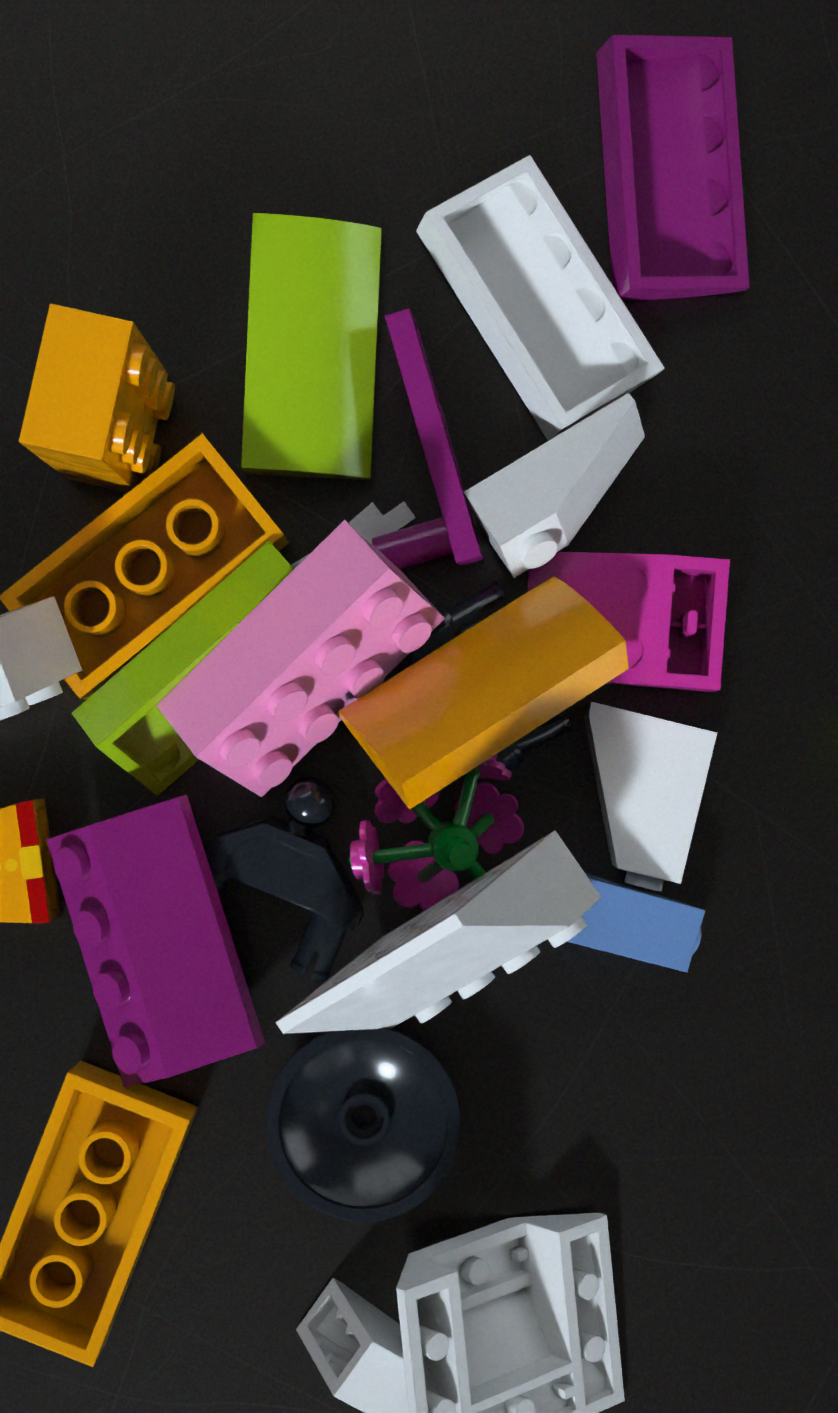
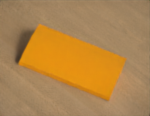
(485, 689)

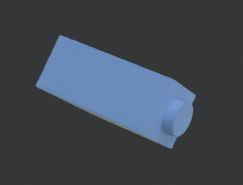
(641, 925)

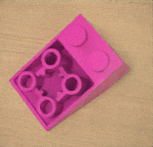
(663, 608)

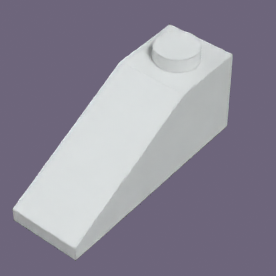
(551, 491)

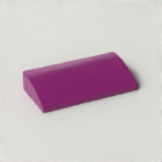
(672, 166)

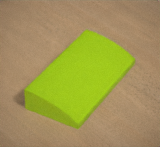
(311, 347)
(124, 713)

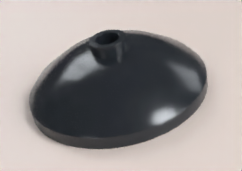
(353, 1167)

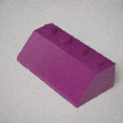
(155, 942)

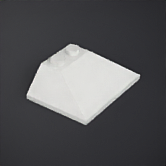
(513, 1319)

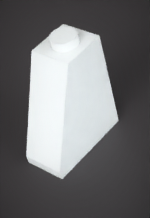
(648, 789)
(356, 1350)

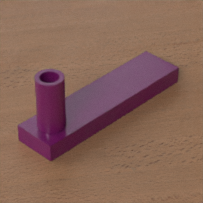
(456, 530)

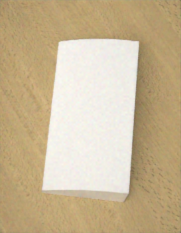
(538, 297)

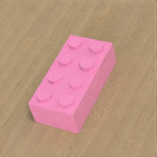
(299, 661)

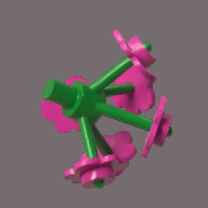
(426, 870)

